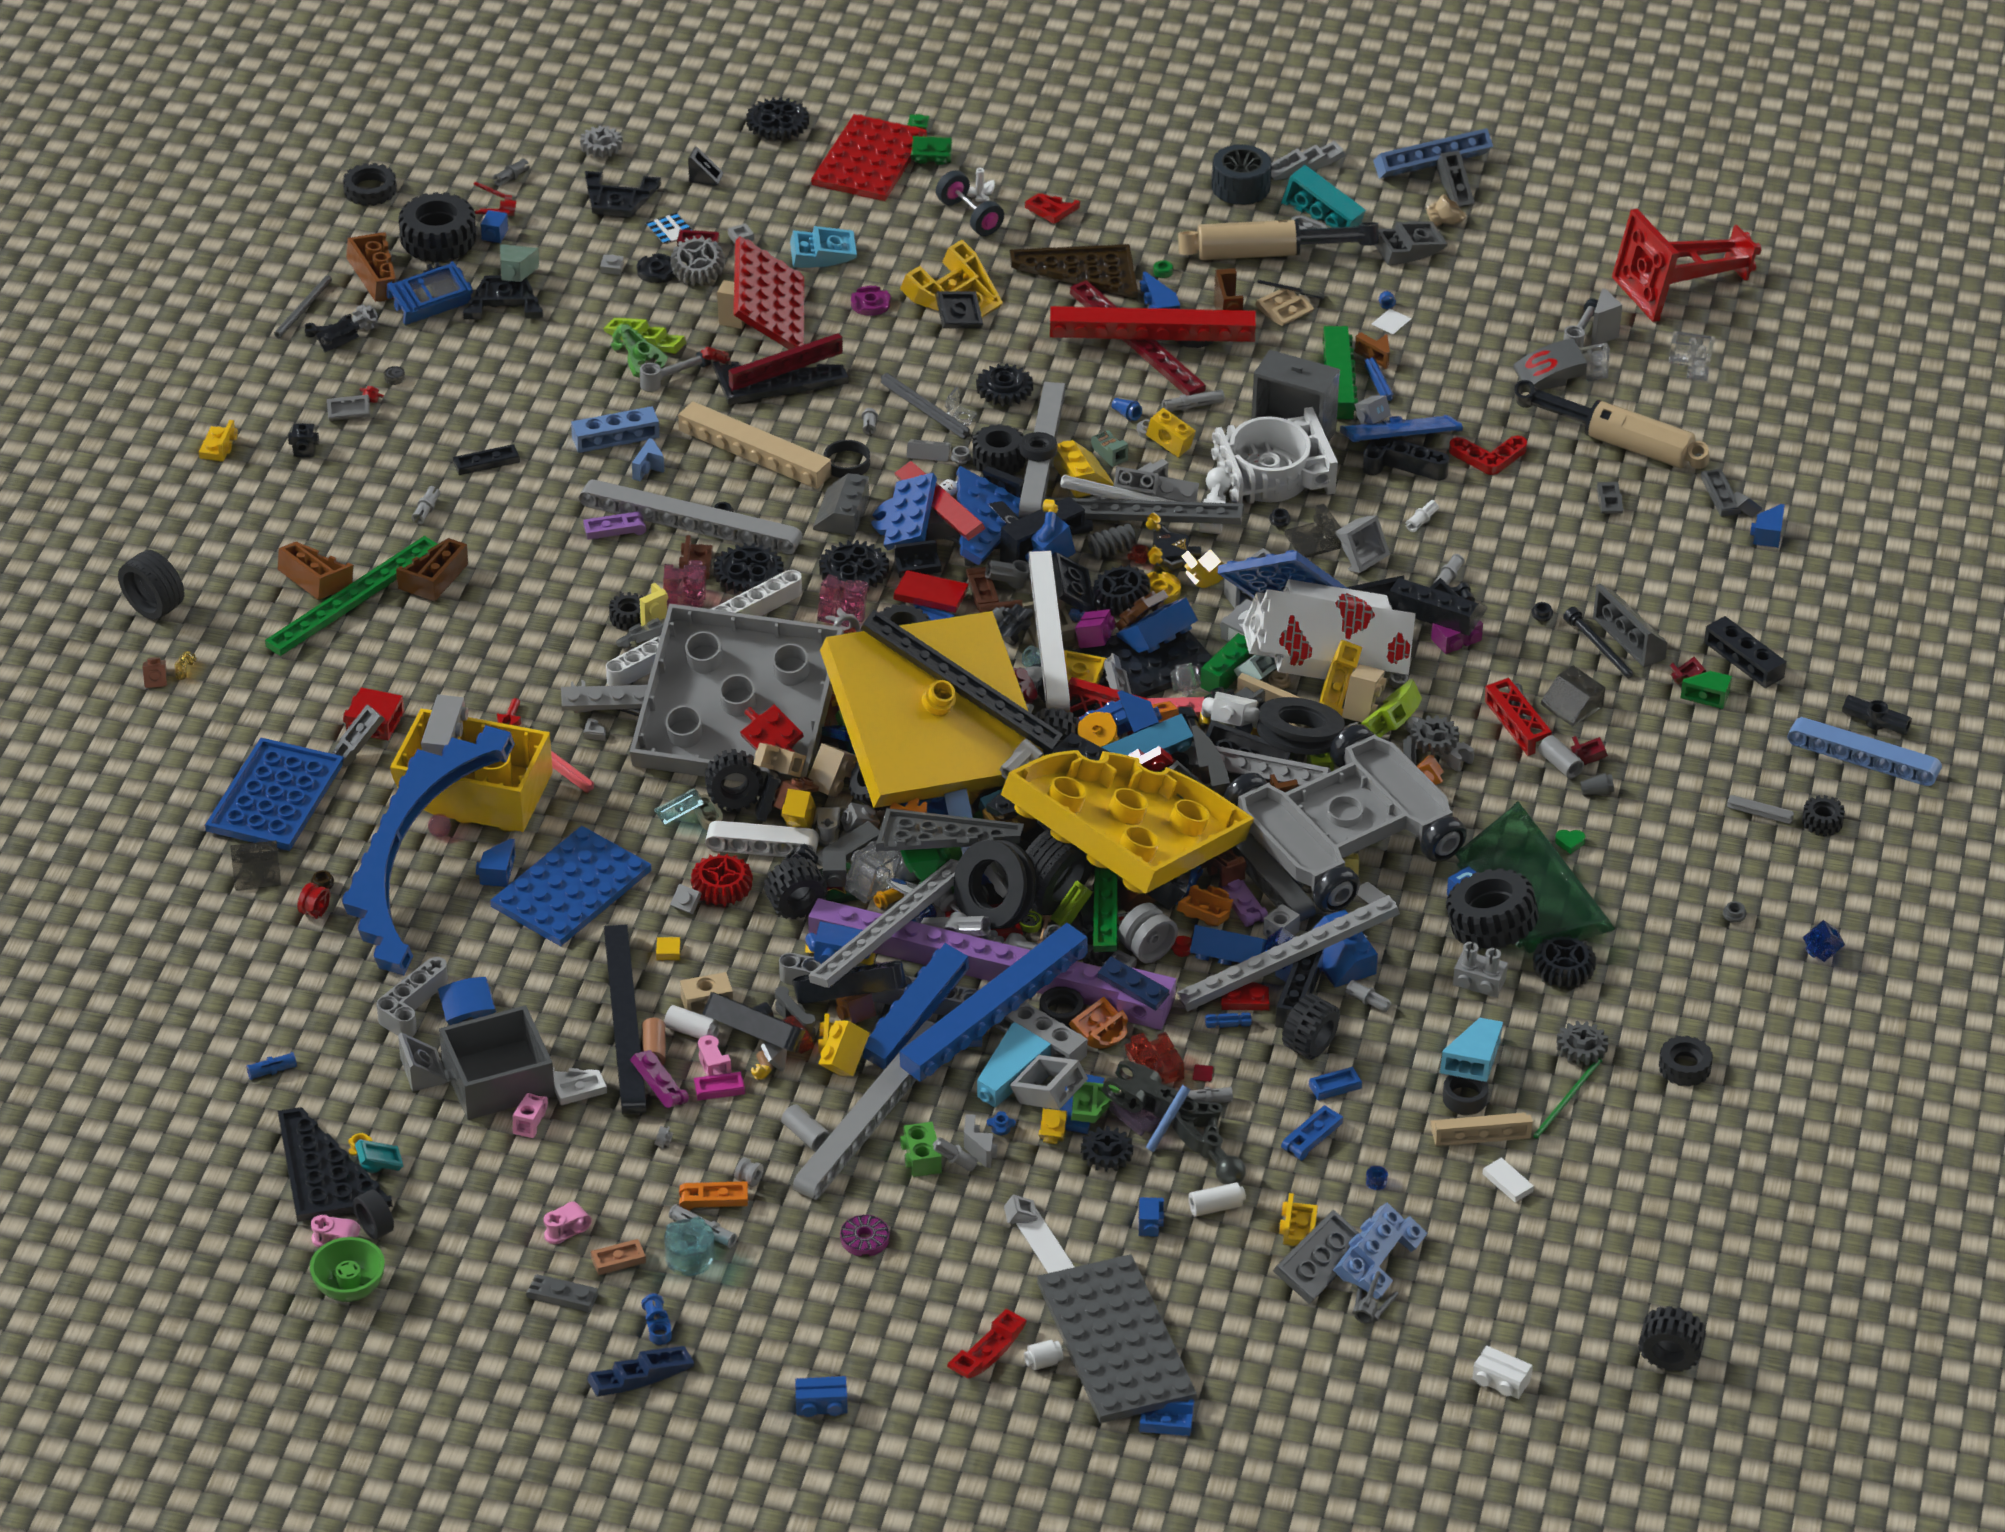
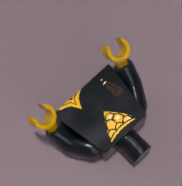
(1168, 548)

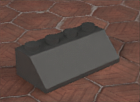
(1628, 627)

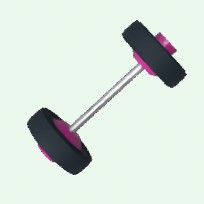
(953, 189)

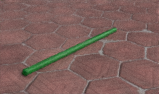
(1566, 1099)

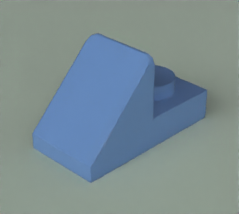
(648, 458)

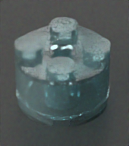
(689, 1246)

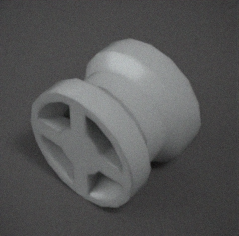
(748, 1171)

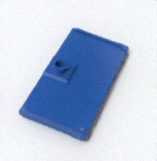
(1399, 427)

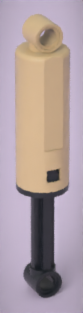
(1267, 238)
(1622, 428)

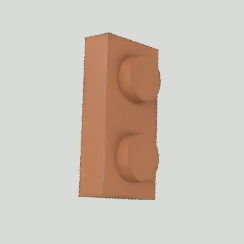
(618, 1257)

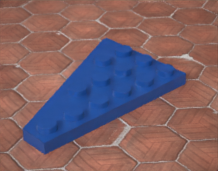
(975, 495)

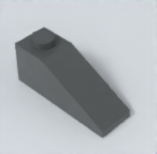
(1454, 178)

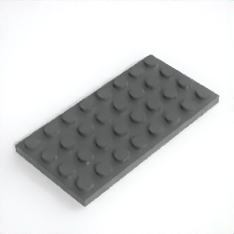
(1116, 1338)

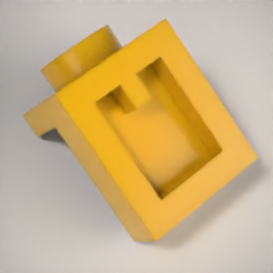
(1052, 1126)

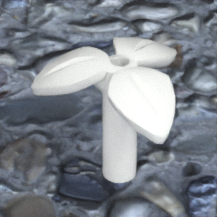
(981, 189)

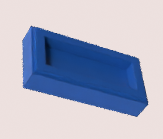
(1335, 1083)

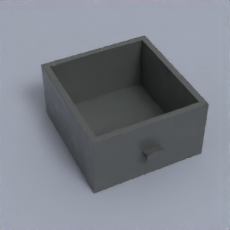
(1289, 384)
(496, 1061)

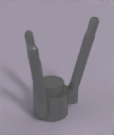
(1366, 1309)

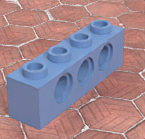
(615, 429)

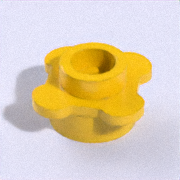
(352, 1151)

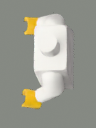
(1230, 710)

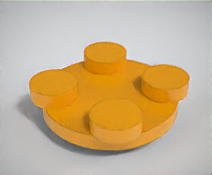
(1098, 728)

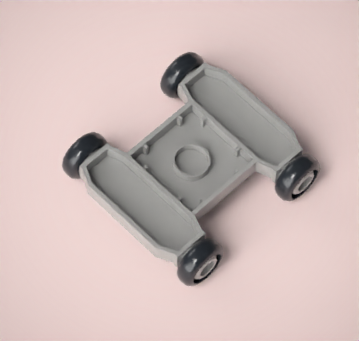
(1345, 811)

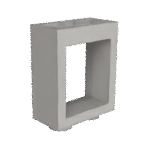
(1066, 1072)

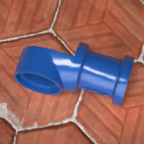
(662, 1321)

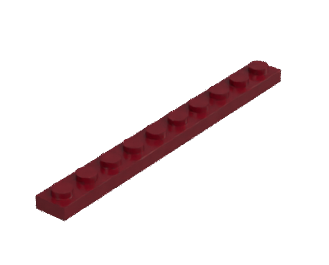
(1147, 349)

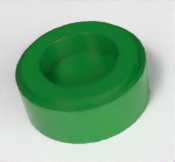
(1163, 269)

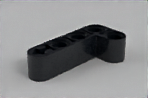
(1404, 457)

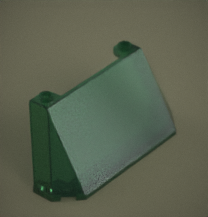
(1561, 899)

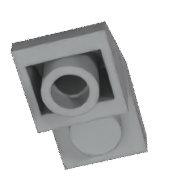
(979, 1144)

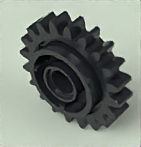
(1004, 384)

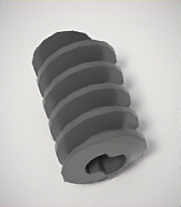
(1111, 540)

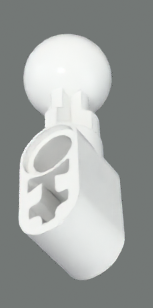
(1218, 483)

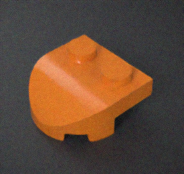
(1207, 905)
(1101, 1024)

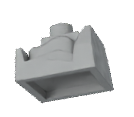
(1363, 542)

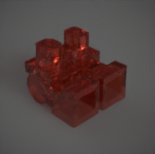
(1157, 1055)

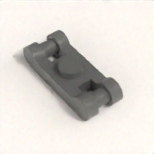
(787, 1006)

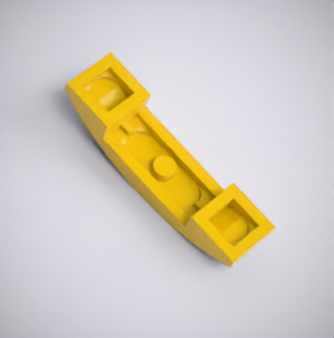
(1339, 674)

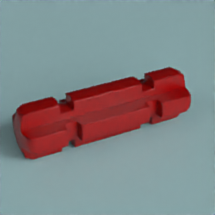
(715, 355)

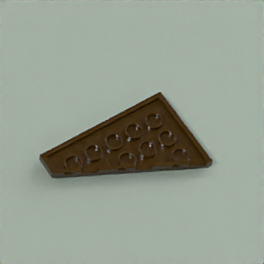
(1103, 266)

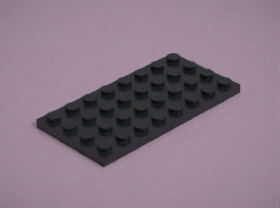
(1145, 671)

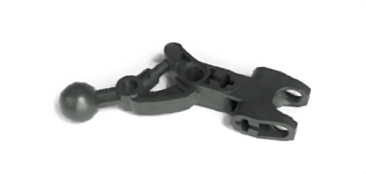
(1147, 1093)

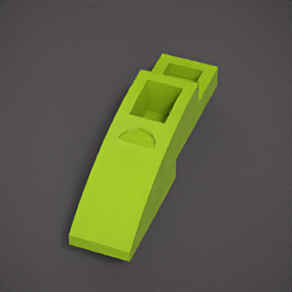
(1395, 711)

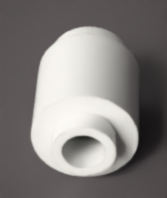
(1043, 1354)

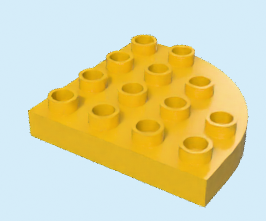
(1127, 814)

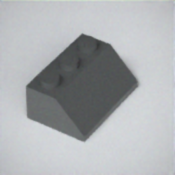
(843, 505)

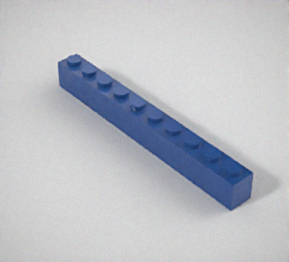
(993, 1002)

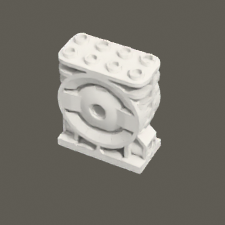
(1290, 458)

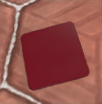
(1202, 1073)

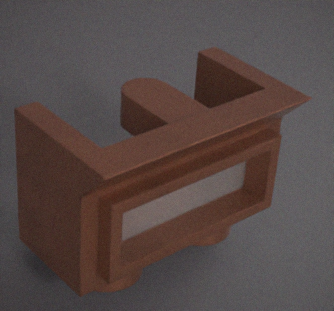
(1230, 867)

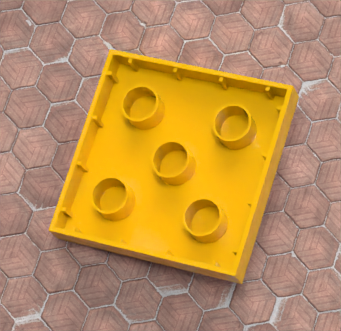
(915, 730)

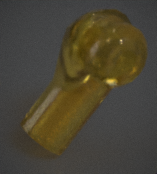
(180, 665)

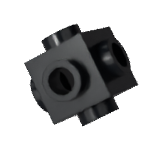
(303, 440)

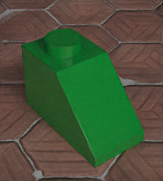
(1707, 688)

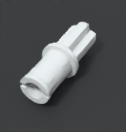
(1421, 516)

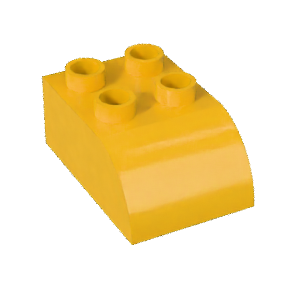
(496, 794)

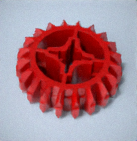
(722, 879)

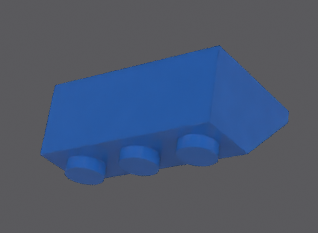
(1159, 626)
(1225, 945)
(1349, 958)

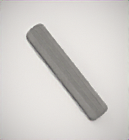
(1760, 809)

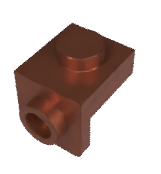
(154, 672)

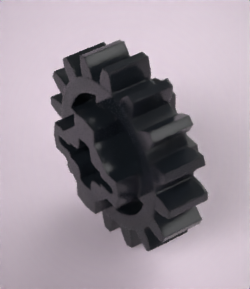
(1107, 1149)

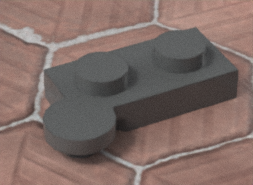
(641, 633)

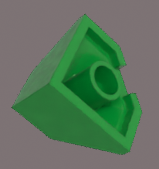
(925, 861)

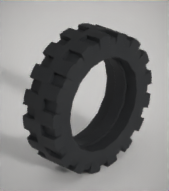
(369, 172)

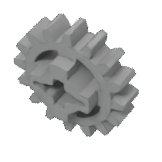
(601, 141)

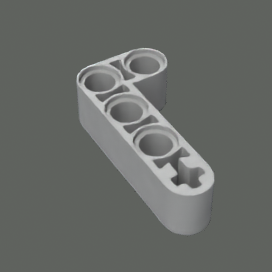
(398, 1005)

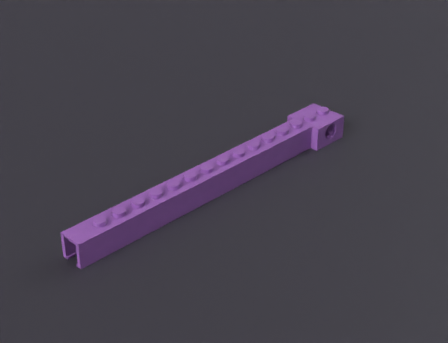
(990, 958)

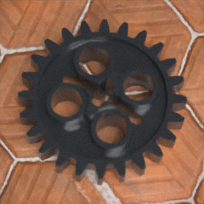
(777, 119)
(855, 563)
(746, 567)

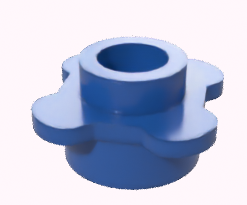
(1001, 1123)

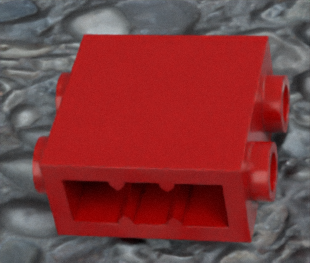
(385, 703)

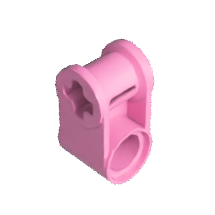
(567, 1220)
(334, 1229)

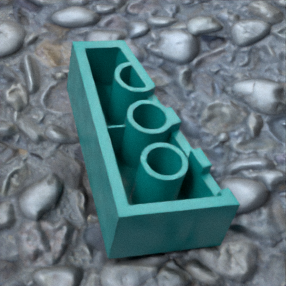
(1321, 199)

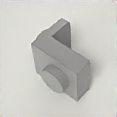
(858, 815)

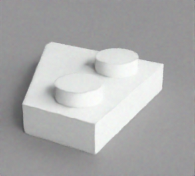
(578, 1085)

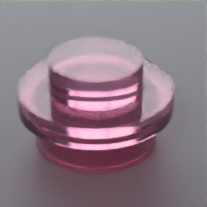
(439, 825)

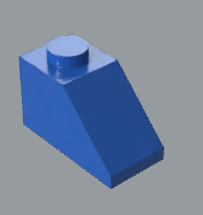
(1768, 527)
(1139, 711)
(497, 864)

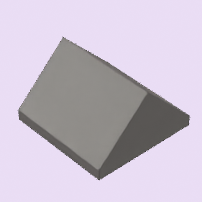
(1606, 318)
(420, 1063)

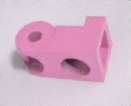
(711, 1058)
(529, 1115)

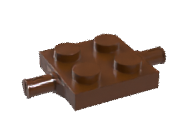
(1141, 609)

